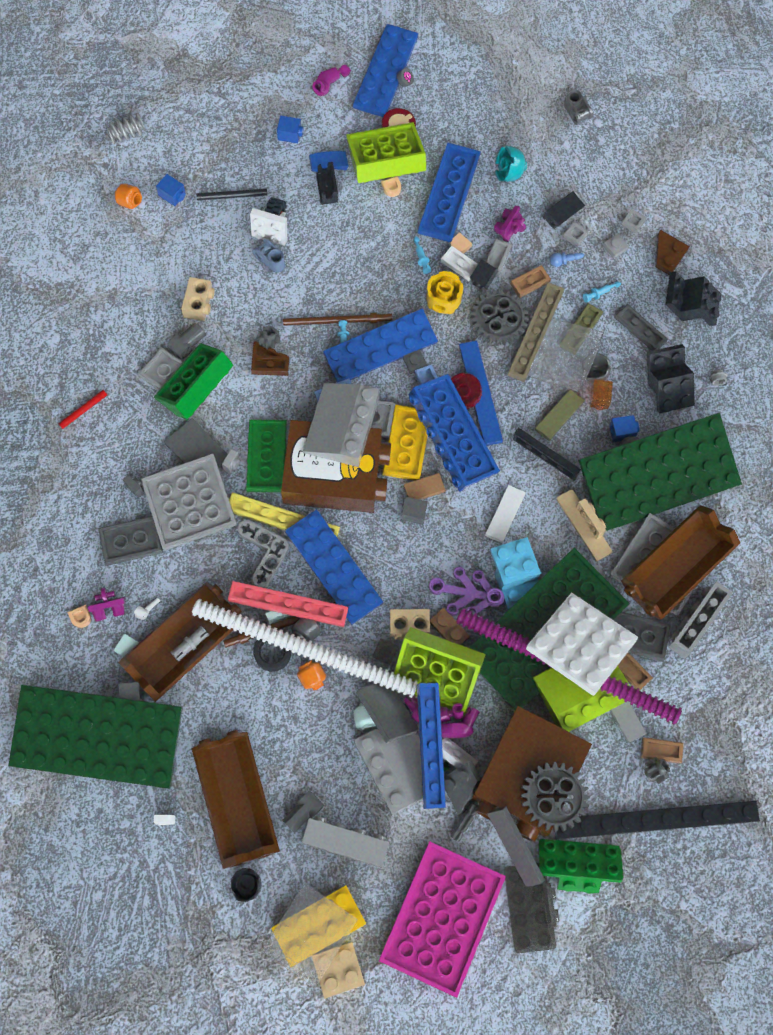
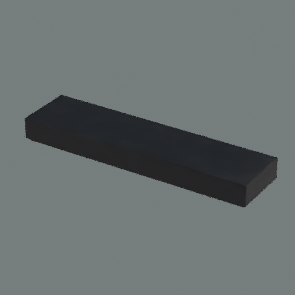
(546, 454)

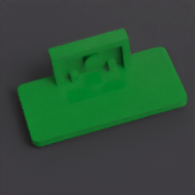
(580, 864)

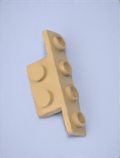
(586, 523)

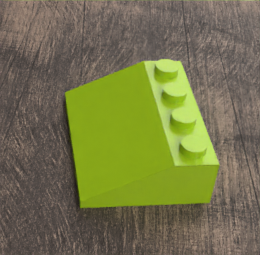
(386, 152)
(442, 662)
(569, 703)

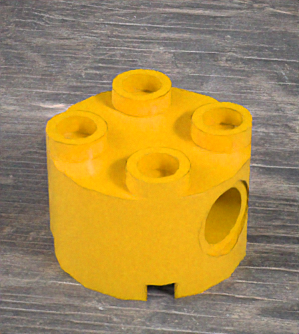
(444, 292)

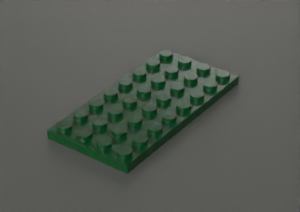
(660, 471)
(513, 672)
(95, 736)

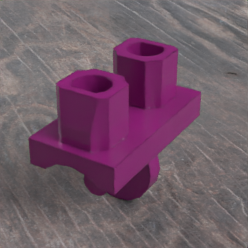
(513, 223)
(98, 609)

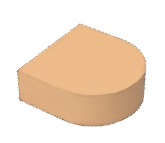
(391, 186)
(461, 243)
(80, 616)

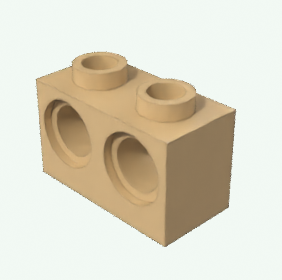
(193, 298)
(408, 617)

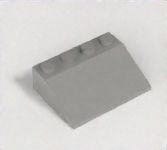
(342, 422)
(393, 768)

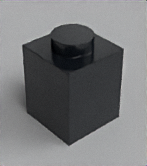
(483, 275)

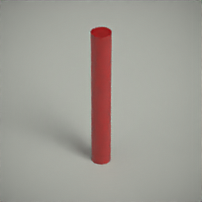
(82, 409)

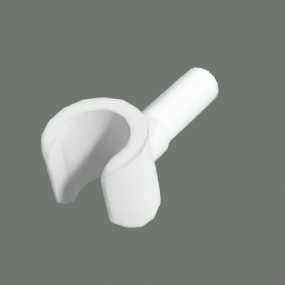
(142, 613)

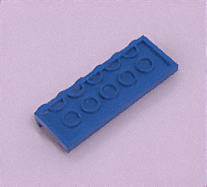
(453, 432)

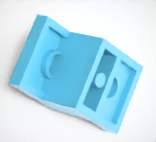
(515, 569)

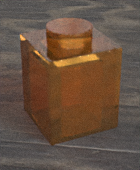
(601, 394)

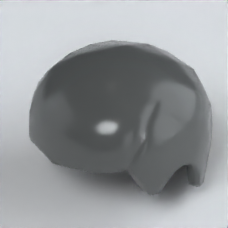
(600, 368)

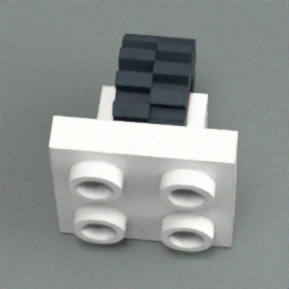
(270, 222)

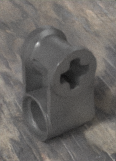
(578, 108)

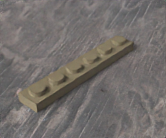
(536, 332)

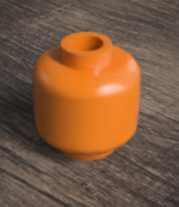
(128, 196)
(311, 675)

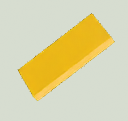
(408, 444)

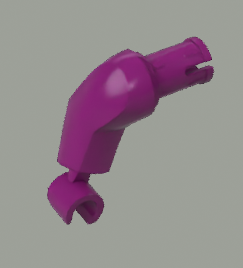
(326, 78)
(444, 712)
(462, 729)

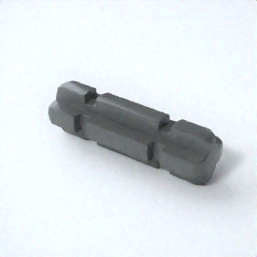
(464, 822)

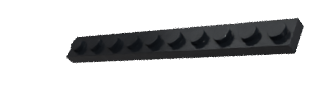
(661, 819)

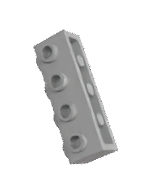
(700, 620)
(345, 842)

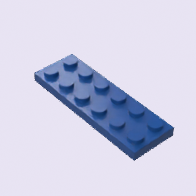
(381, 77)
(449, 192)
(380, 346)
(334, 566)

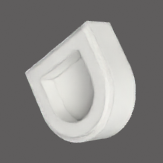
(164, 819)

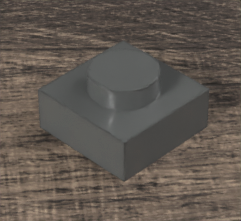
(414, 361)
(134, 486)

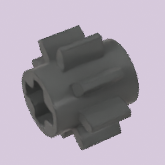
(269, 337)
(657, 770)

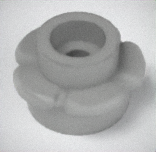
(718, 377)

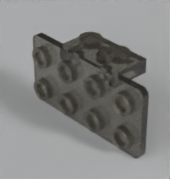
(531, 913)

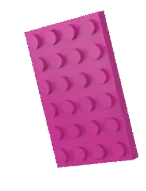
(442, 919)

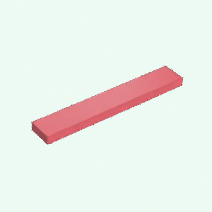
(287, 603)

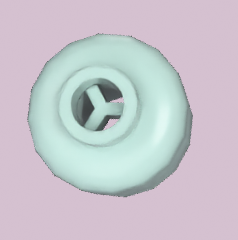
(363, 720)

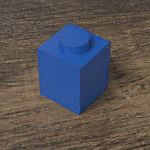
(289, 129)
(171, 190)
(623, 427)

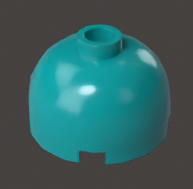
(510, 164)

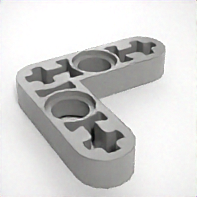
(269, 546)

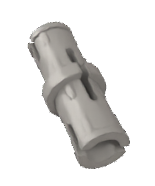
(189, 643)

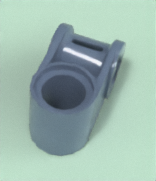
(268, 253)

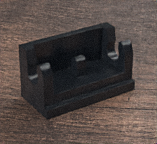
(327, 184)
(563, 210)

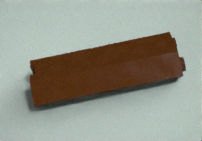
(680, 562)
(151, 659)
(235, 799)

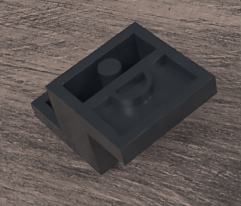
(693, 298)
(670, 378)

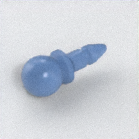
(558, 259)

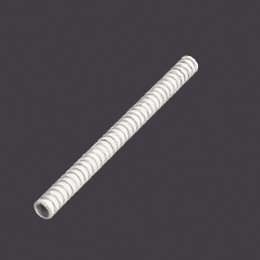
(303, 647)

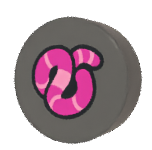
(405, 77)

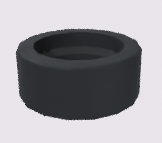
(271, 667)

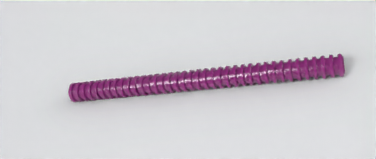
(611, 685)

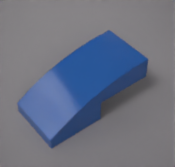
(338, 158)

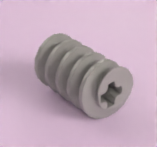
(125, 128)

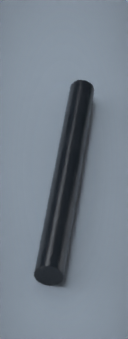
(231, 194)

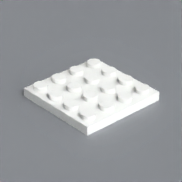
(582, 643)

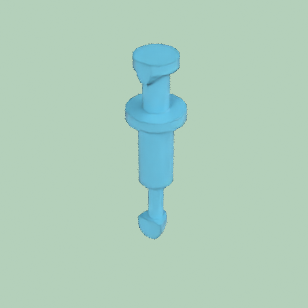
(423, 260)
(595, 293)
(343, 333)

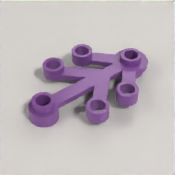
(469, 592)

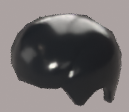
(245, 884)

